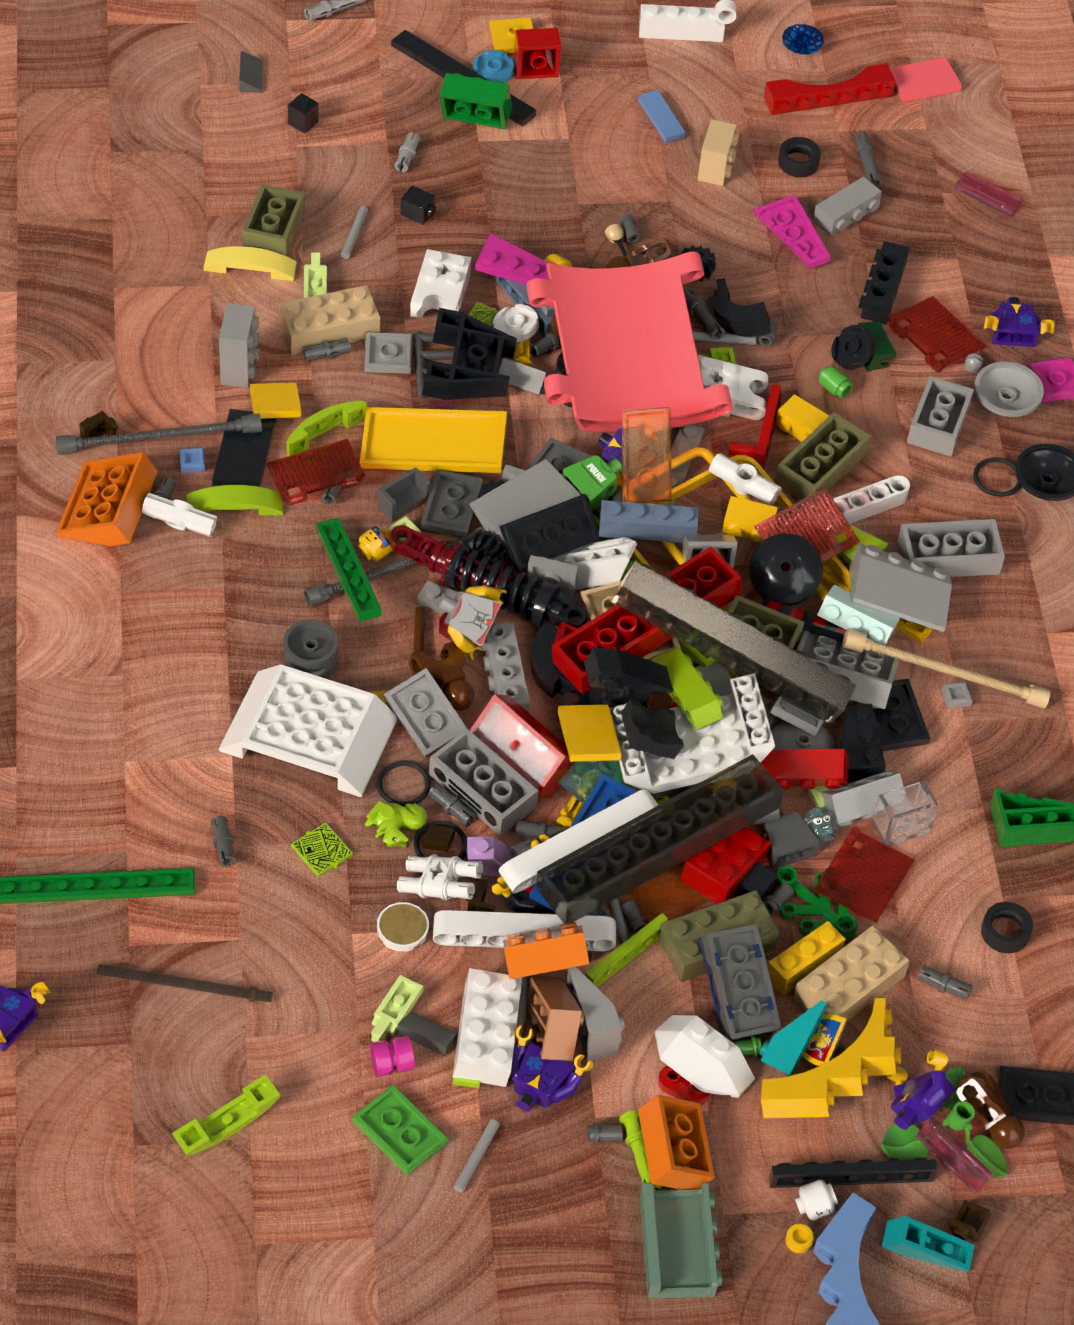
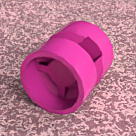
(392, 1056)

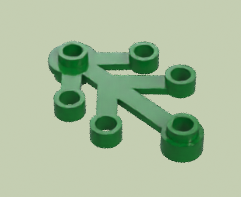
(816, 907)

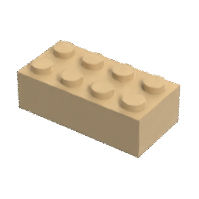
(328, 318)
(853, 976)

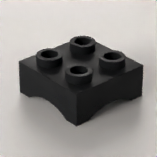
(651, 729)

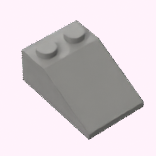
(601, 1024)

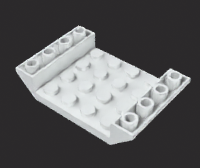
(312, 725)
(705, 751)

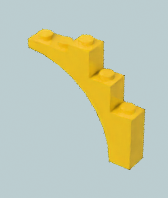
(815, 1090)

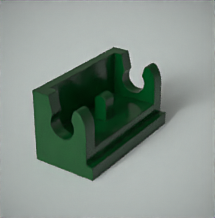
(883, 346)

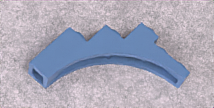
(841, 1248)

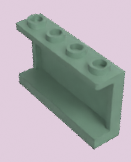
(679, 1242)

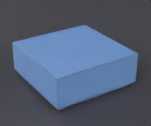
(192, 460)

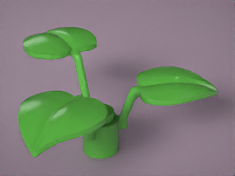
(906, 1146)

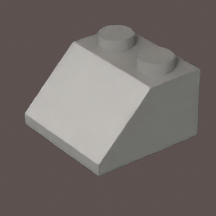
(723, 544)

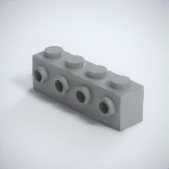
(505, 664)

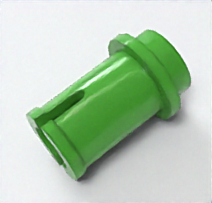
(749, 1046)

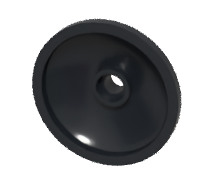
(1046, 472)
(790, 586)

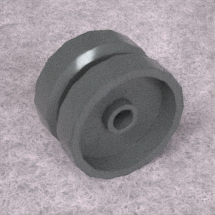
(311, 648)

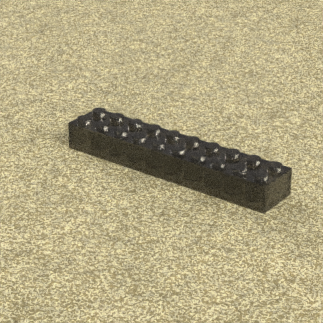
(734, 642)
(659, 839)

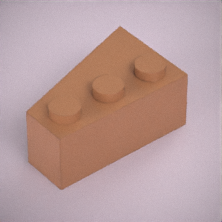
(556, 1015)

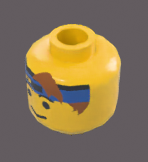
(375, 544)

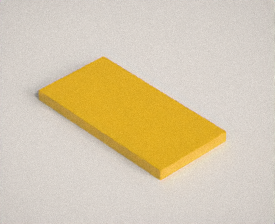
(433, 440)

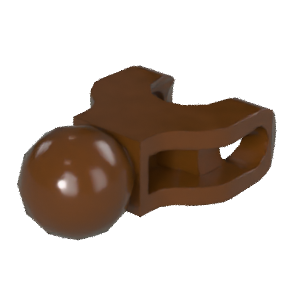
(642, 255)
(447, 674)
(992, 1109)

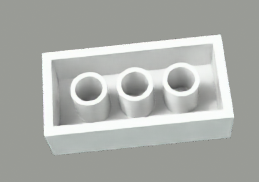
(487, 1027)

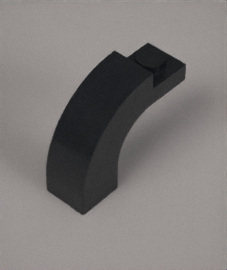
(739, 319)
(543, 669)

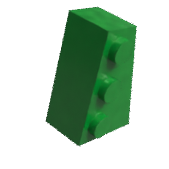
(1031, 820)

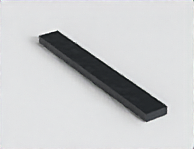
(442, 64)

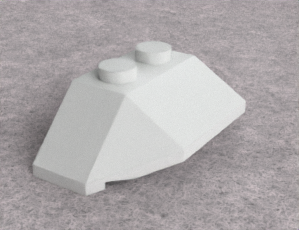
(600, 561)
(703, 1056)

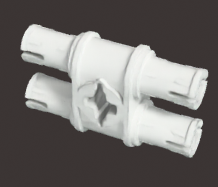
(440, 877)

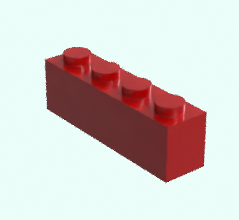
(808, 767)

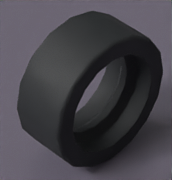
(798, 168)
(1014, 912)

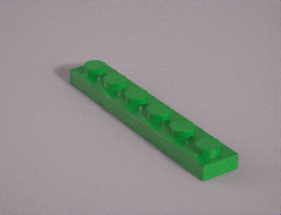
(349, 569)

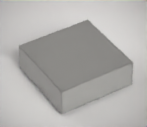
(956, 695)

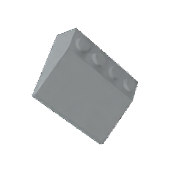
(521, 496)
(900, 586)
(868, 670)

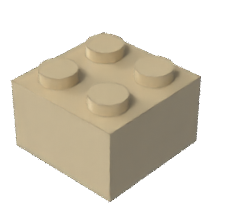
(718, 152)

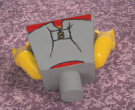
(471, 616)

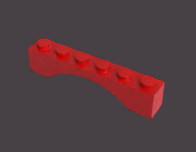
(790, 96)

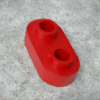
(680, 1087)

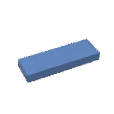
(661, 116)

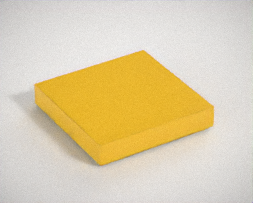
(275, 400)

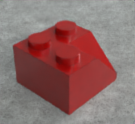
(537, 53)

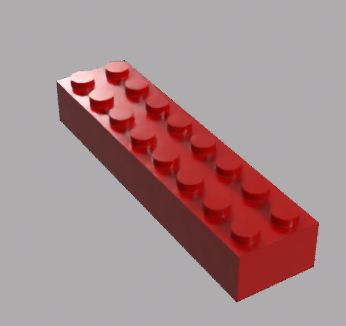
(621, 630)

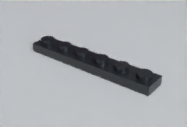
(856, 1173)

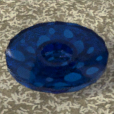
(802, 39)

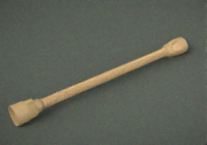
(858, 642)

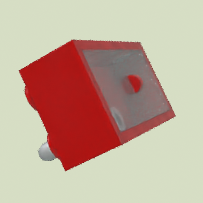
(523, 743)

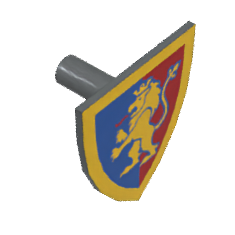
(826, 1040)

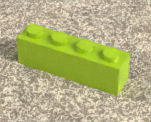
(690, 691)

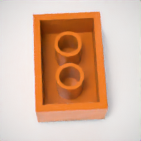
(545, 950)
(675, 1143)

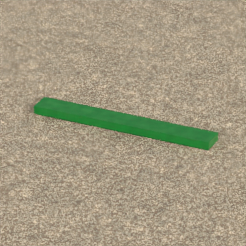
(97, 886)

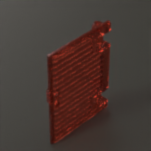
(936, 331)
(316, 470)
(816, 521)
(864, 875)

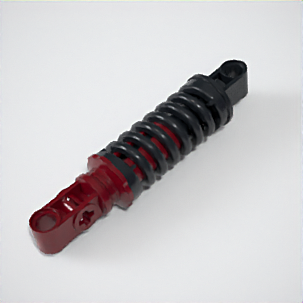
(467, 571)

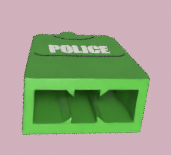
(594, 479)

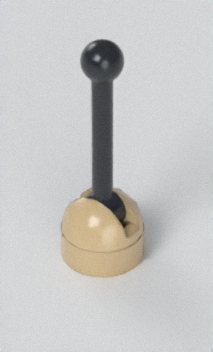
(615, 235)

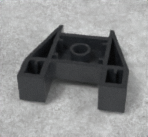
(474, 359)
(617, 678)

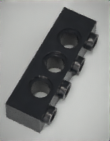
(884, 282)

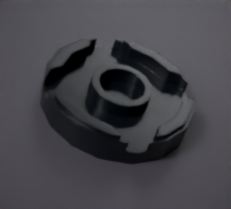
(853, 347)

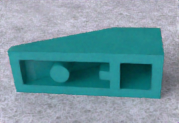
(790, 1043)
(927, 1244)

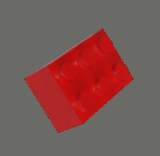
(723, 865)

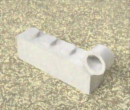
(686, 22)

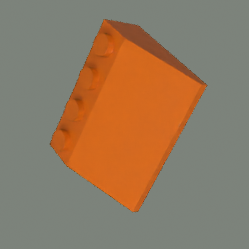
(108, 500)

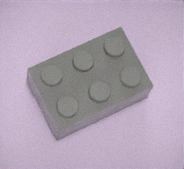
(238, 345)
(940, 416)

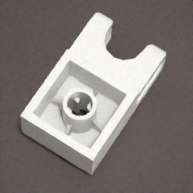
(440, 282)
(740, 384)

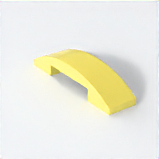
(250, 259)

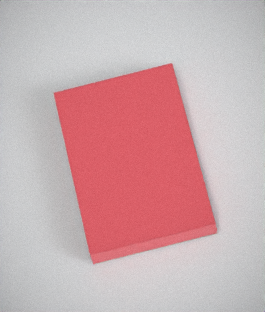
(925, 79)

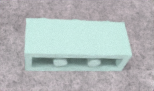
(843, 612)

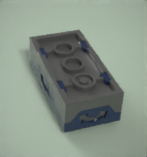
(740, 982)

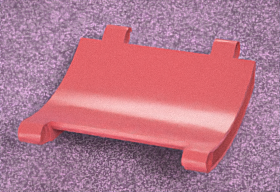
(627, 343)

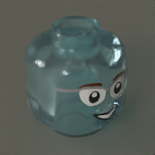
(822, 825)

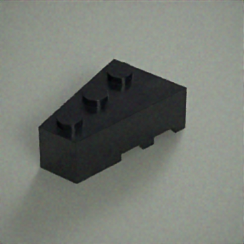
(862, 743)

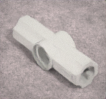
(745, 479)
(179, 514)

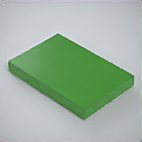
(400, 1130)

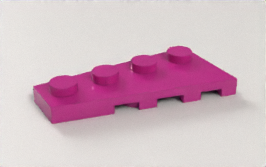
(792, 226)
(510, 261)

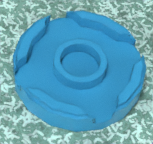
(494, 66)

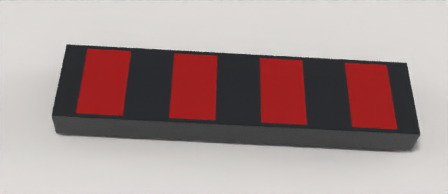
(813, 623)

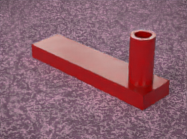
(761, 451)

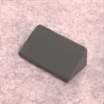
(250, 73)
(426, 1033)

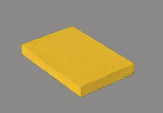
(589, 733)

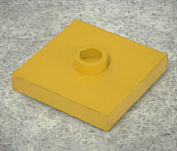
(503, 32)

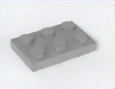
(425, 712)

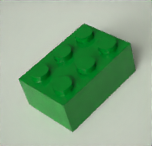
(475, 101)

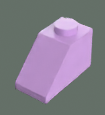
(489, 852)

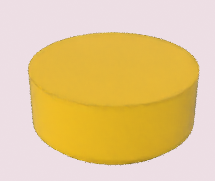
(799, 1238)

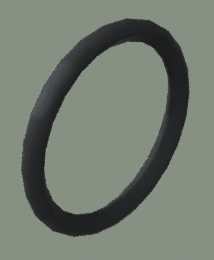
(984, 489)
(403, 763)
(440, 823)

